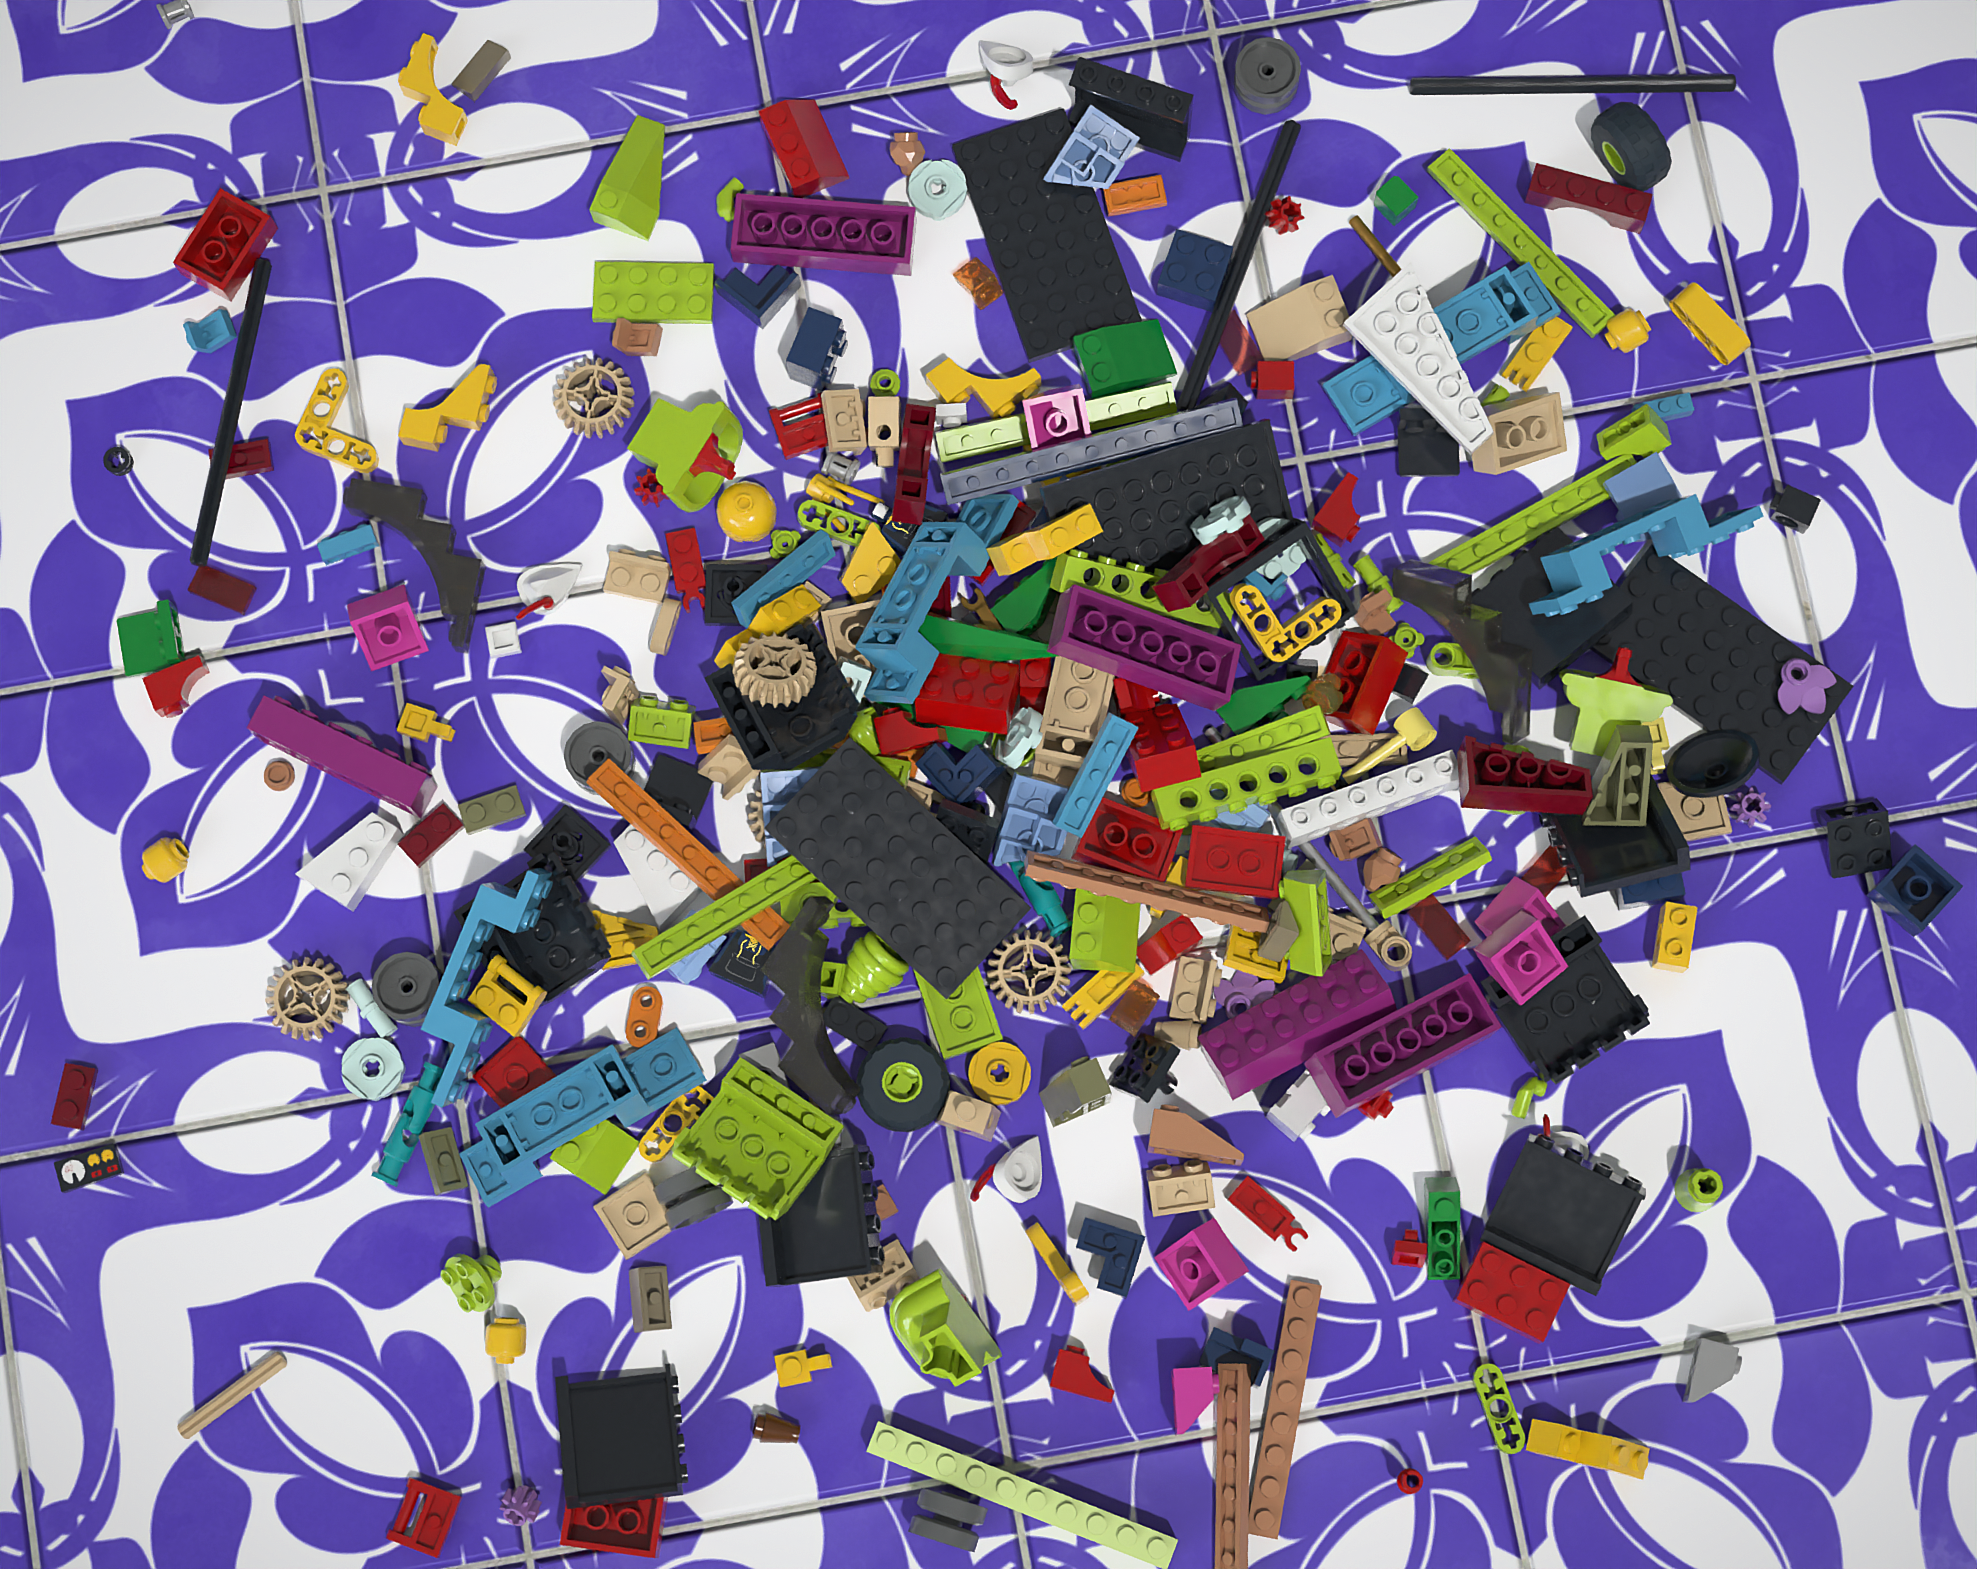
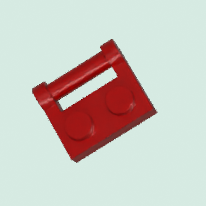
(803, 435)
(433, 1521)

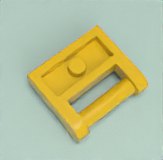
(501, 1003)

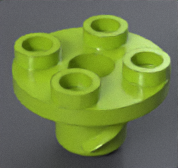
(472, 1280)

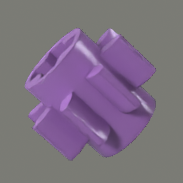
(1744, 801)
(520, 1505)

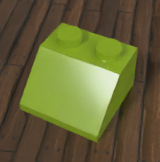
(597, 1155)

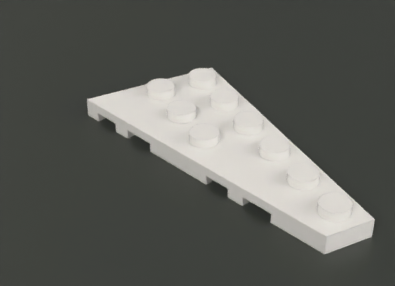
(1413, 347)

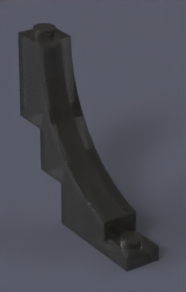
(456, 577)
(1501, 666)
(797, 971)

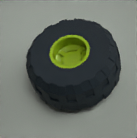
(1631, 146)
(903, 1084)

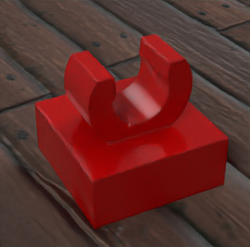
(1409, 1251)

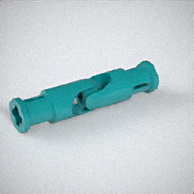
(1044, 900)
(414, 1116)

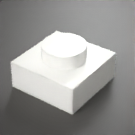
(951, 415)

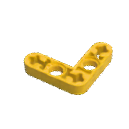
(322, 426)
(1276, 631)
(679, 1108)
(1067, 1279)

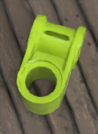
(1458, 665)

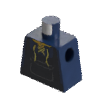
(900, 534)
(742, 963)

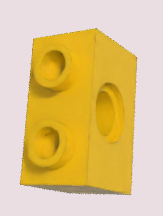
(1674, 937)

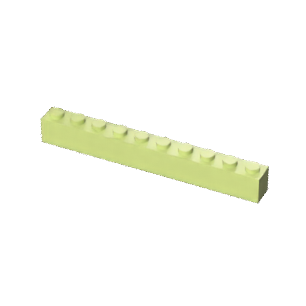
(1022, 1495)

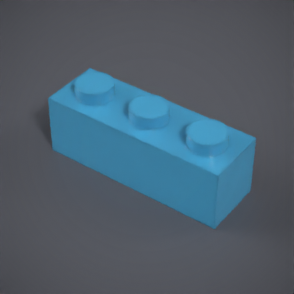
(1670, 407)
(348, 544)

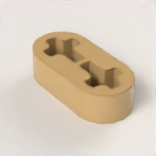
(665, 626)

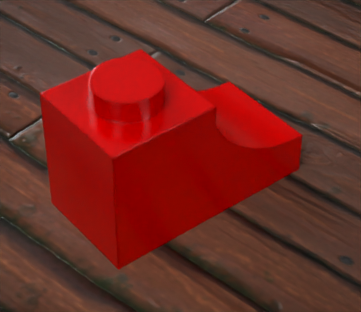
(1337, 516)
(1034, 683)
(171, 686)
(1133, 697)
(900, 733)
(1168, 944)
(1075, 1376)

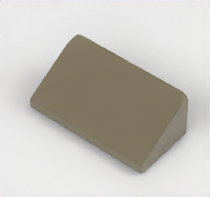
(481, 70)
(1279, 935)
(650, 1299)

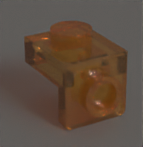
(978, 283)
(1135, 1007)

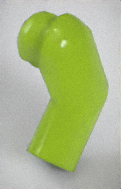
(726, 197)
(1525, 1094)

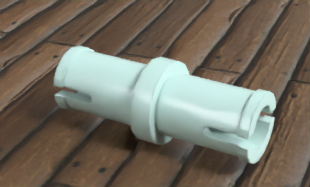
(369, 1009)

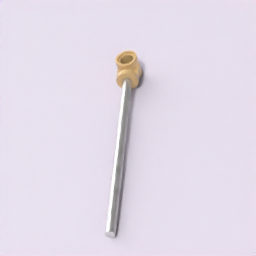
(1381, 936)

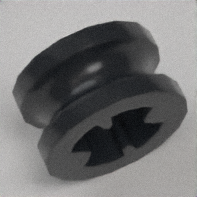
(114, 452)

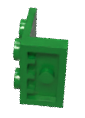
(151, 640)

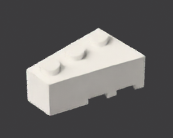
(353, 861)
(657, 878)
(1299, 1108)

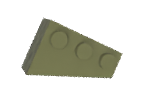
(1622, 779)
(1076, 1092)

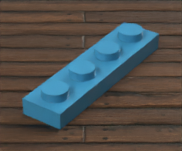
(784, 576)
(1095, 775)

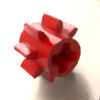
(1284, 215)
(645, 482)
(1378, 1106)

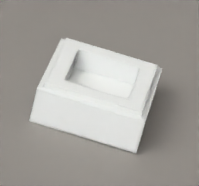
(503, 640)

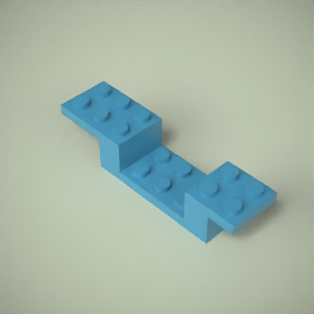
(1492, 310)
(1675, 528)
(936, 551)
(458, 1021)
(573, 1105)

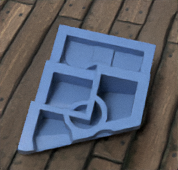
(1092, 152)
(1641, 488)
(776, 791)
(1028, 820)

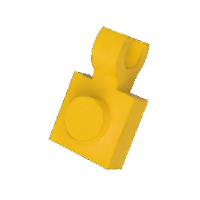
(421, 722)
(796, 1367)

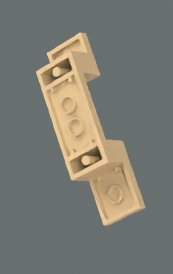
(1071, 719)

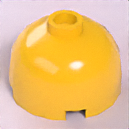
(746, 511)

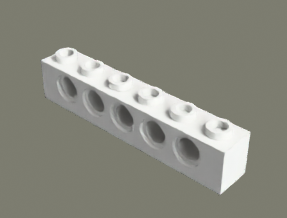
(1369, 799)

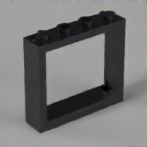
(1274, 544)

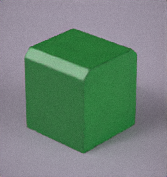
(1395, 200)

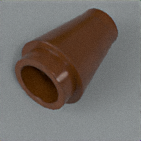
(774, 1429)

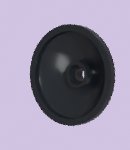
(1713, 763)

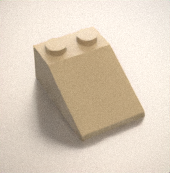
(1301, 322)
(1522, 433)
(844, 629)

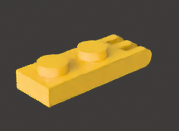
(1537, 352)
(1100, 994)

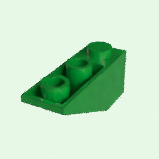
(1027, 605)
(1255, 704)
(1442, 1227)

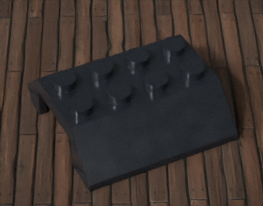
(791, 734)
(561, 945)
(1574, 1012)

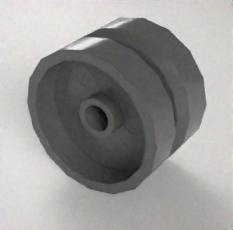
(1267, 75)
(593, 741)
(394, 980)
(694, 1199)
(948, 1518)

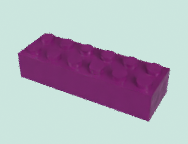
(823, 234)
(1144, 648)
(342, 756)
(1296, 1024)
(1402, 1045)

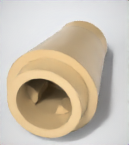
(1180, 1033)

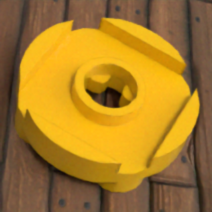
(985, 1084)

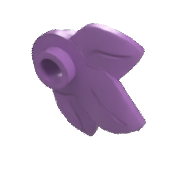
(1807, 690)
(1243, 990)

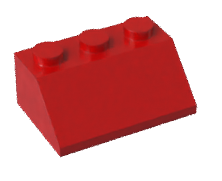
(803, 146)
(1368, 674)

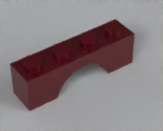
(1619, 205)
(913, 464)
(1189, 577)

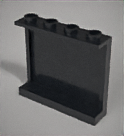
(1144, 107)
(1553, 639)
(1618, 856)
(1563, 1213)
(829, 1226)
(620, 1439)

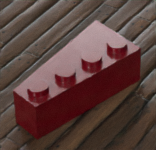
(1519, 782)

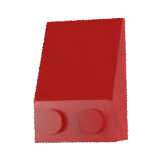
(1127, 842)

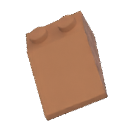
(1184, 1137)

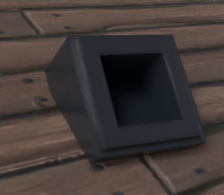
(1302, 668)
(1409, 683)

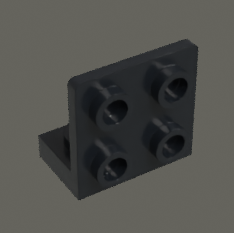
(1425, 446)
(678, 790)
(1856, 837)

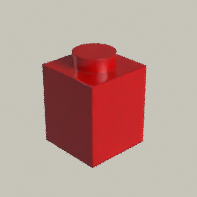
(1273, 380)

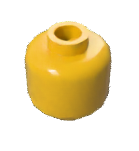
(1627, 330)
(165, 859)
(505, 1339)

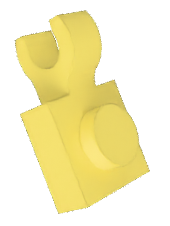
(1660, 743)

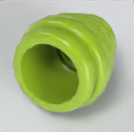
(871, 969)

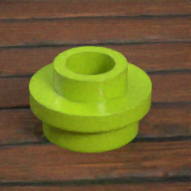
(889, 391)

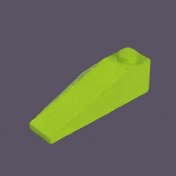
(632, 185)

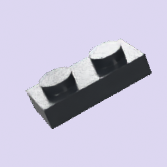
(853, 1024)

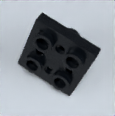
(733, 581)
(970, 826)
(559, 837)
(1146, 1068)

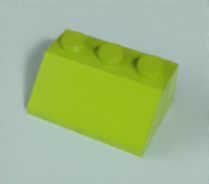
(1309, 905)
(1104, 933)

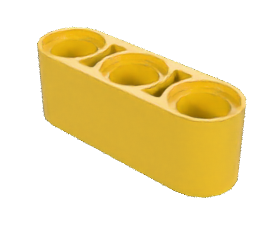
(1709, 323)

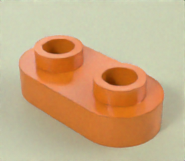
(644, 1017)

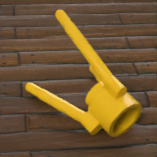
(826, 489)

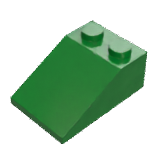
(1123, 357)

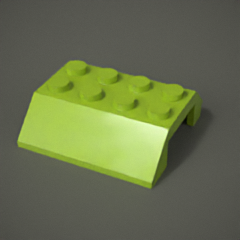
(758, 1141)

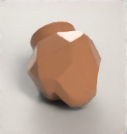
(907, 151)
(1381, 869)

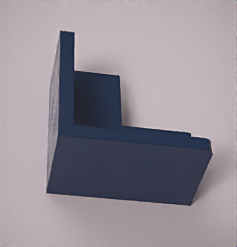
(761, 301)
(962, 780)
(1120, 1252)
(1230, 1349)

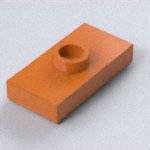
(1135, 195)

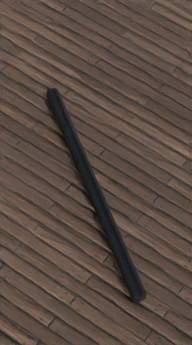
(1572, 84)
(1239, 266)
(230, 413)

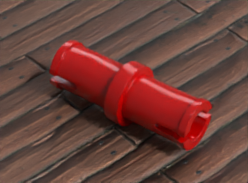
(1417, 1481)

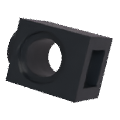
(1794, 508)

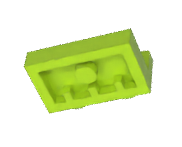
(661, 722)

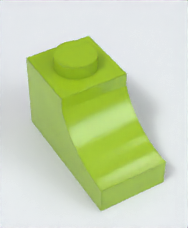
(1636, 434)

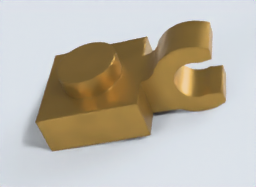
(983, 610)

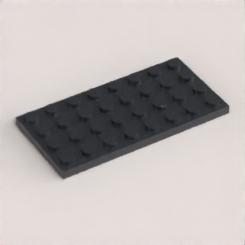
(1044, 236)
(1155, 498)
(1715, 661)
(897, 868)

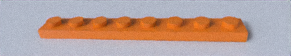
(679, 846)

